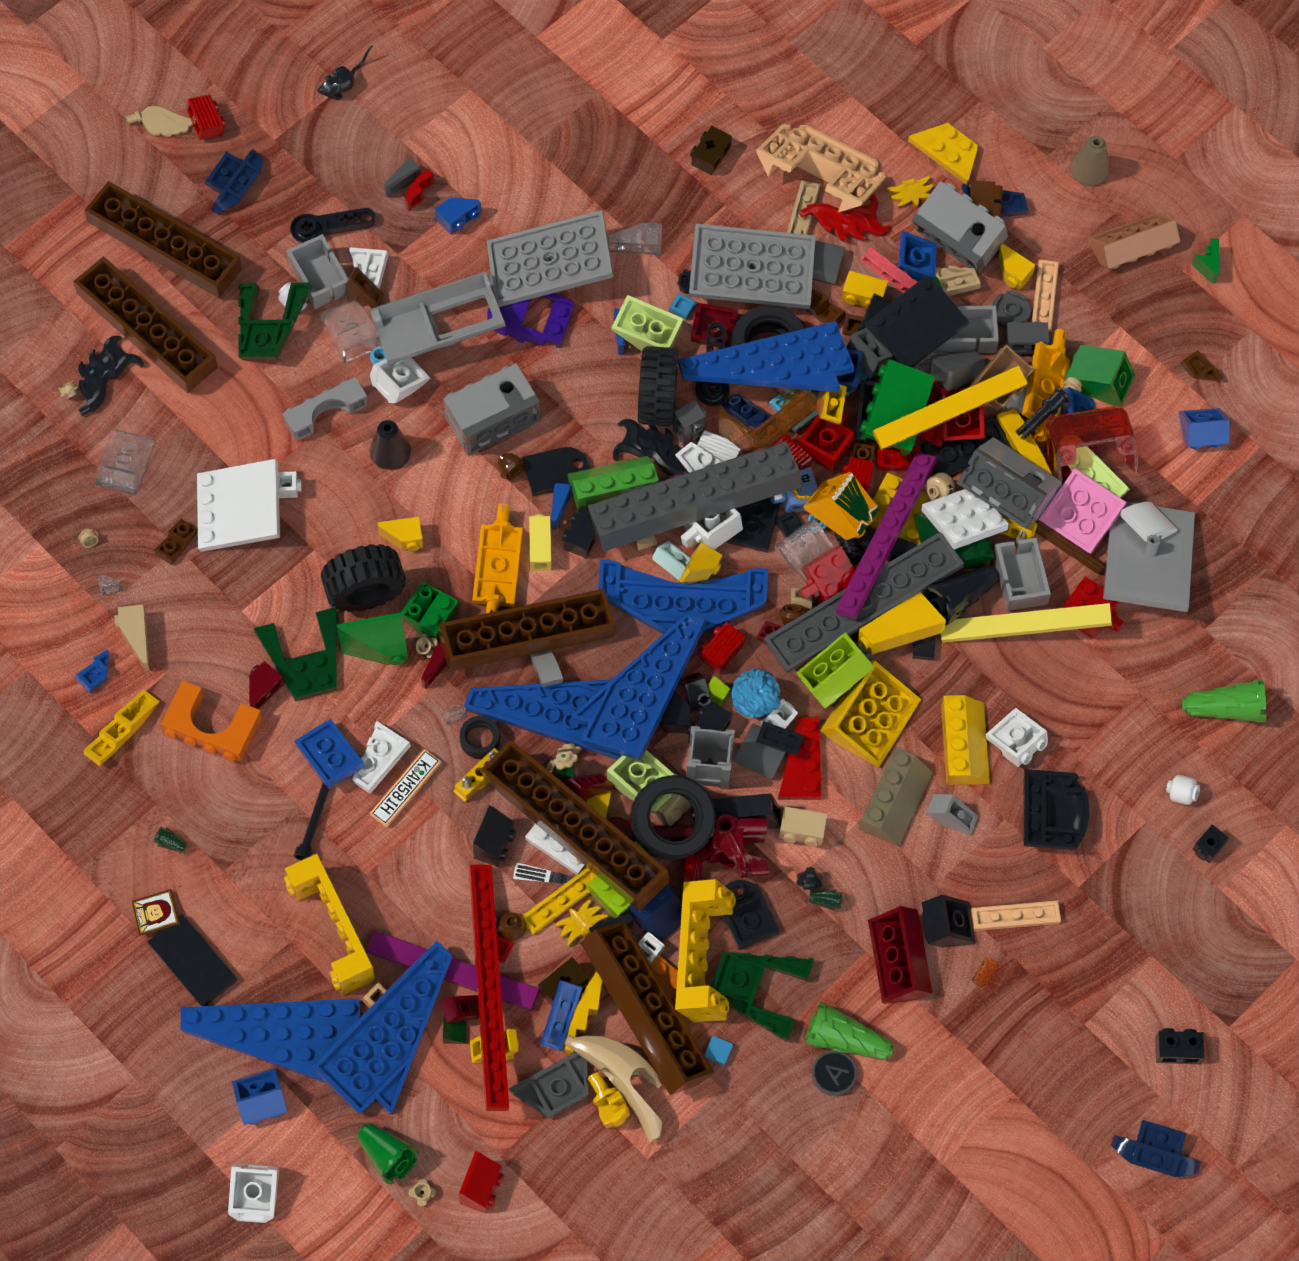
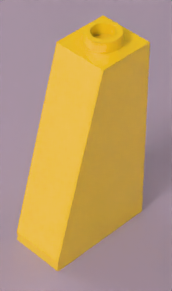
(902, 625)

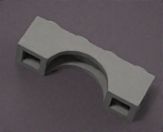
(346, 396)

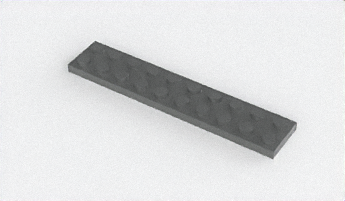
(896, 583)

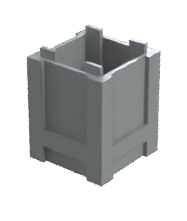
(713, 747)

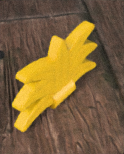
(911, 191)
(580, 922)

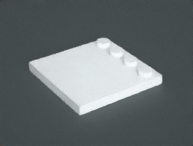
(238, 505)

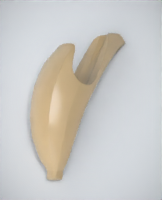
(619, 1064)

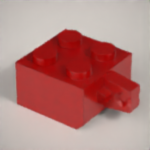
(828, 441)
(827, 575)
(1091, 593)

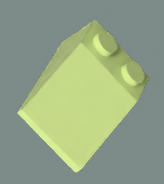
(646, 324)
(632, 775)

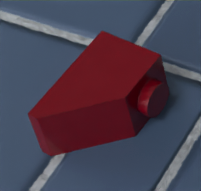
(263, 684)

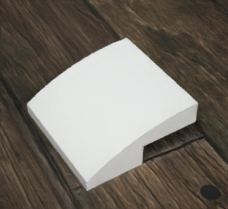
(1147, 520)

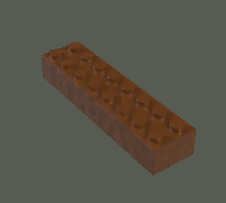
(163, 239)
(145, 324)
(526, 630)
(647, 1007)

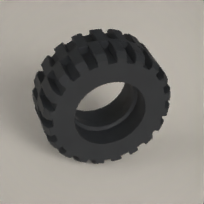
(657, 386)
(363, 578)

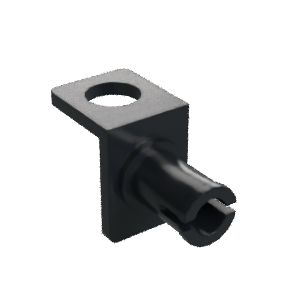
(696, 690)

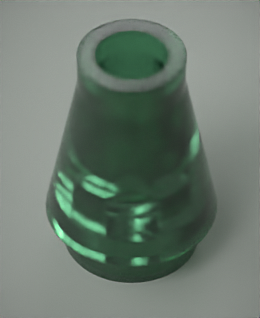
(169, 840)
(828, 899)

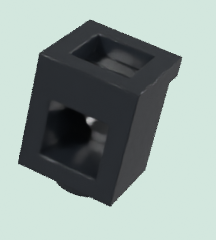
(1213, 836)

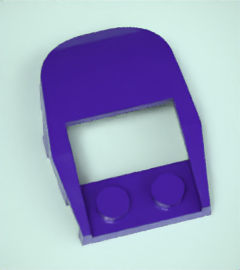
(555, 326)

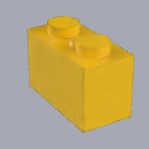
(860, 289)

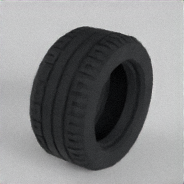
(764, 320)
(702, 806)

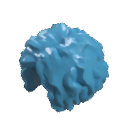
(756, 693)

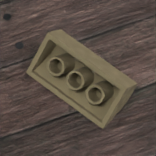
(896, 797)

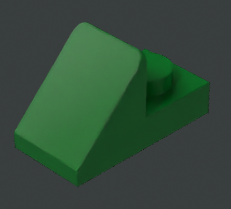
(1209, 262)

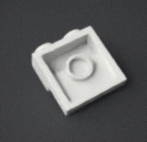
(1018, 737)

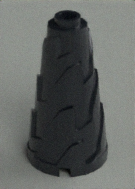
(959, 593)

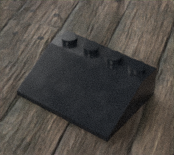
(917, 322)

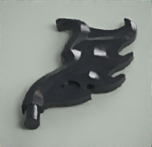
(100, 370)
(651, 444)

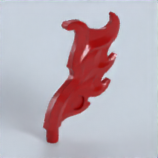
(849, 222)

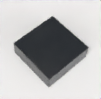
(788, 523)

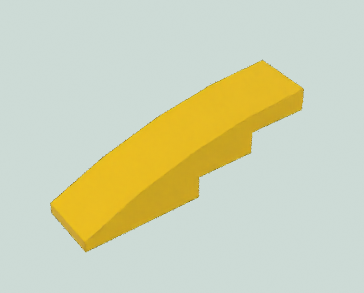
(1028, 448)
(123, 726)
(587, 1006)

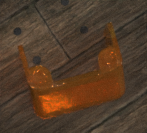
(796, 408)

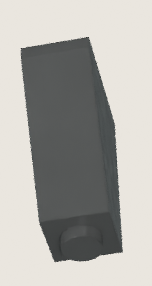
(956, 369)

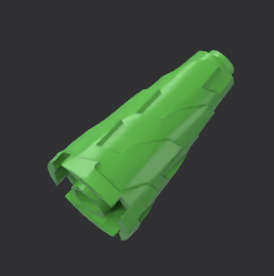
(1237, 702)
(844, 1034)

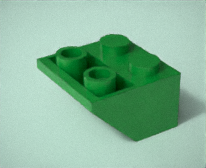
(428, 609)

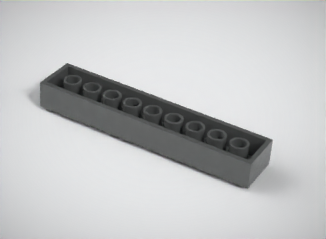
(694, 496)

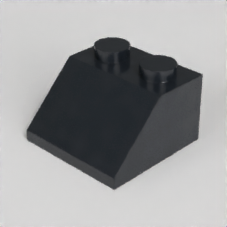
(493, 837)
(948, 921)

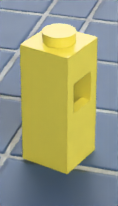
(540, 543)

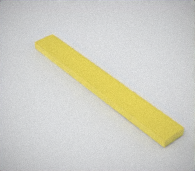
(1027, 623)

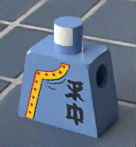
(797, 498)

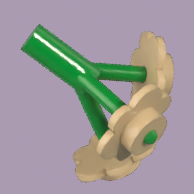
(564, 759)

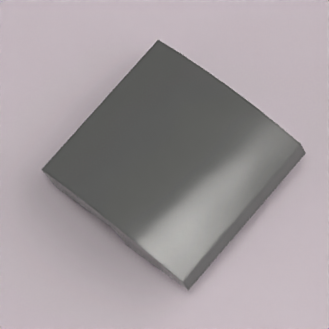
(827, 262)
(758, 756)

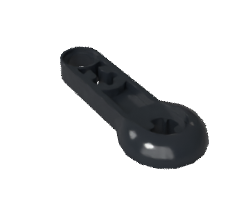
(329, 223)
(723, 388)

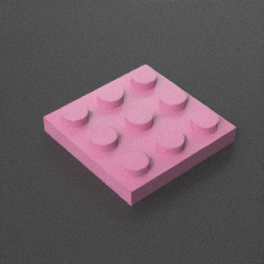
(1082, 511)

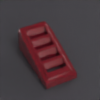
(435, 666)
(589, 785)
(452, 1010)

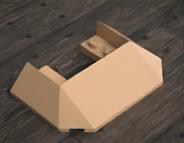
(848, 171)

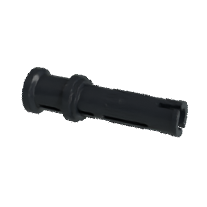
(1049, 407)

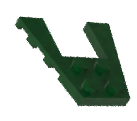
(267, 337)
(310, 673)
(739, 980)

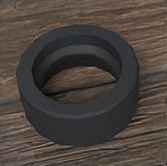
(479, 721)

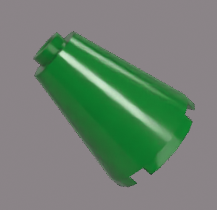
(387, 1152)

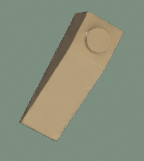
(134, 630)

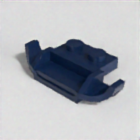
(233, 179)
(1157, 1150)

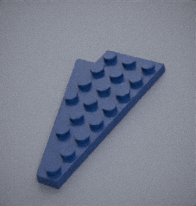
(631, 705)

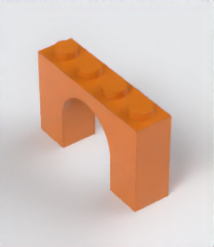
(229, 743)

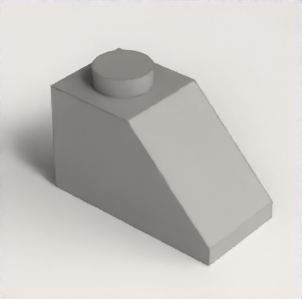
(952, 813)

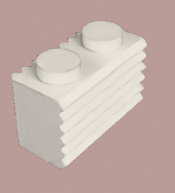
(718, 446)

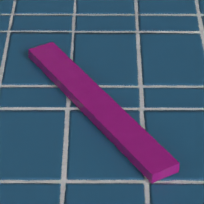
(457, 972)

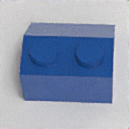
(1204, 427)
(259, 1097)

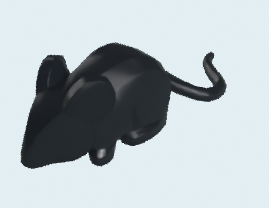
(341, 80)

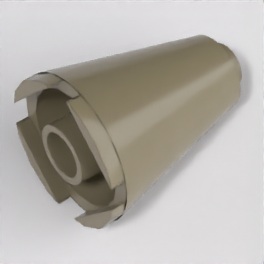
(1091, 162)

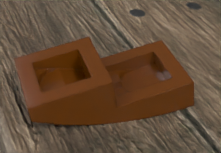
(823, 310)

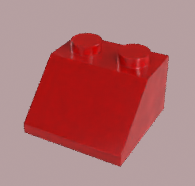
(966, 426)
(480, 1183)

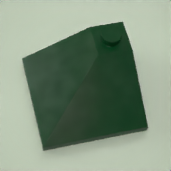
(973, 555)

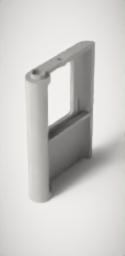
(408, 324)

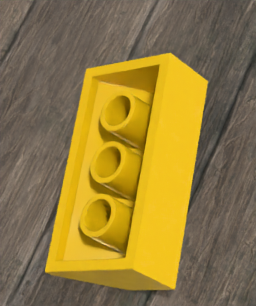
(964, 741)

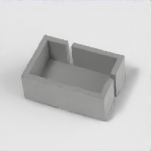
(319, 266)
(978, 335)
(1021, 574)

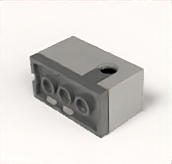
(954, 223)
(491, 409)
(1009, 482)

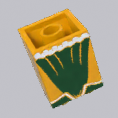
(843, 506)

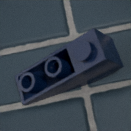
(745, 412)

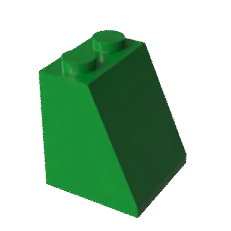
(1103, 373)

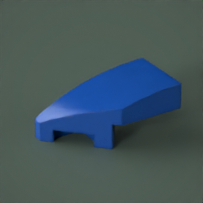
(94, 674)

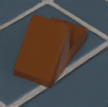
(362, 286)

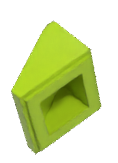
(718, 691)

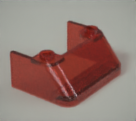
(1087, 429)

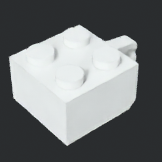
(713, 530)

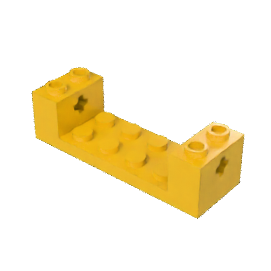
(309, 878)
(693, 997)

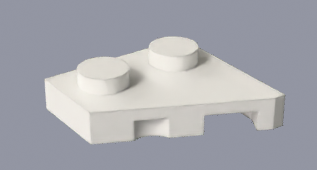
(370, 262)

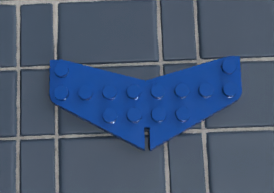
(663, 602)

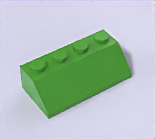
(611, 480)

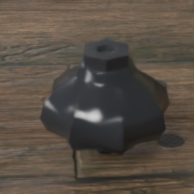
(684, 281)
(809, 879)

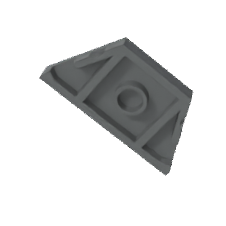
(555, 1086)

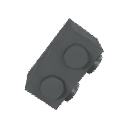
(1024, 335)
(873, 351)
(689, 423)

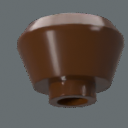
(509, 465)
(791, 612)
(511, 926)

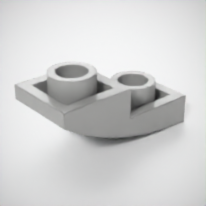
(546, 668)

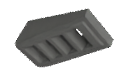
(402, 177)

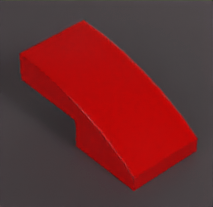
(415, 192)
(893, 461)

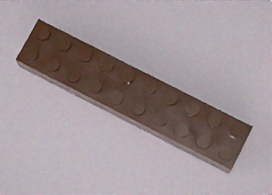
(575, 825)

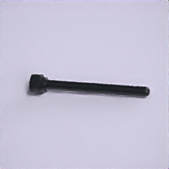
(304, 849)

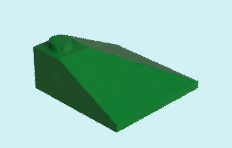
(375, 639)

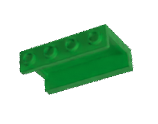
(896, 395)

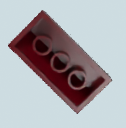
(900, 955)

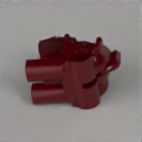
(728, 848)

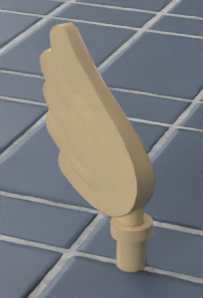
(161, 121)

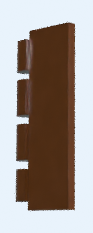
(985, 194)

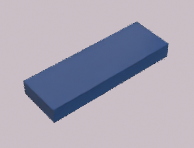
(561, 1015)

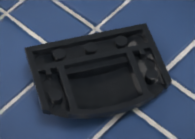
(1054, 810)

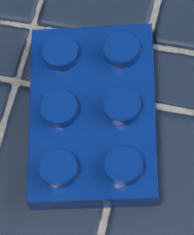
(329, 753)

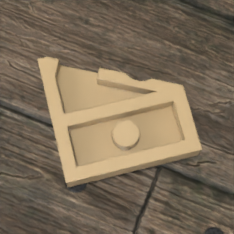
(957, 280)

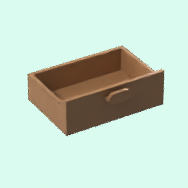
(1001, 362)

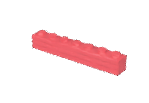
(887, 270)

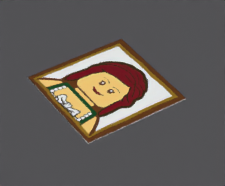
(155, 912)

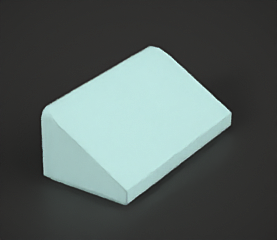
(671, 559)

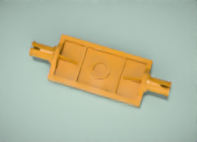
(1048, 374)
(497, 562)

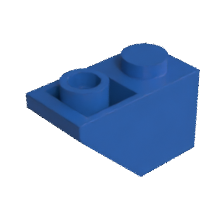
(457, 212)

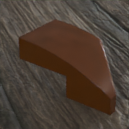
(1199, 368)

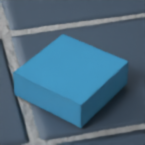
(682, 306)
(718, 1050)

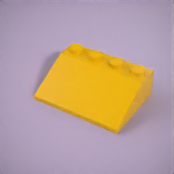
(871, 715)

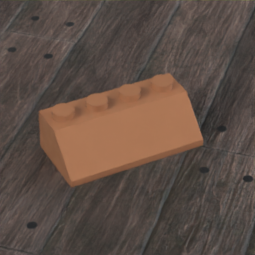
(1134, 240)

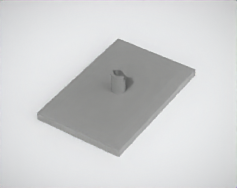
(550, 258)
(752, 266)
(1150, 571)

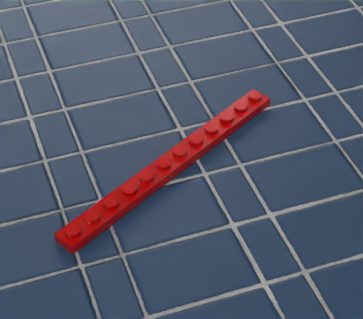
(488, 988)

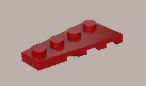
(803, 772)

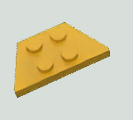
(948, 149)

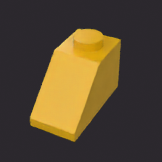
(1014, 268)
(831, 405)
(402, 533)
(701, 564)

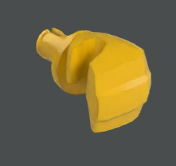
(610, 1102)

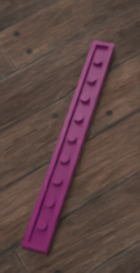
(886, 536)

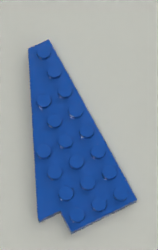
(790, 360)
(539, 708)
(277, 1033)
(380, 1046)

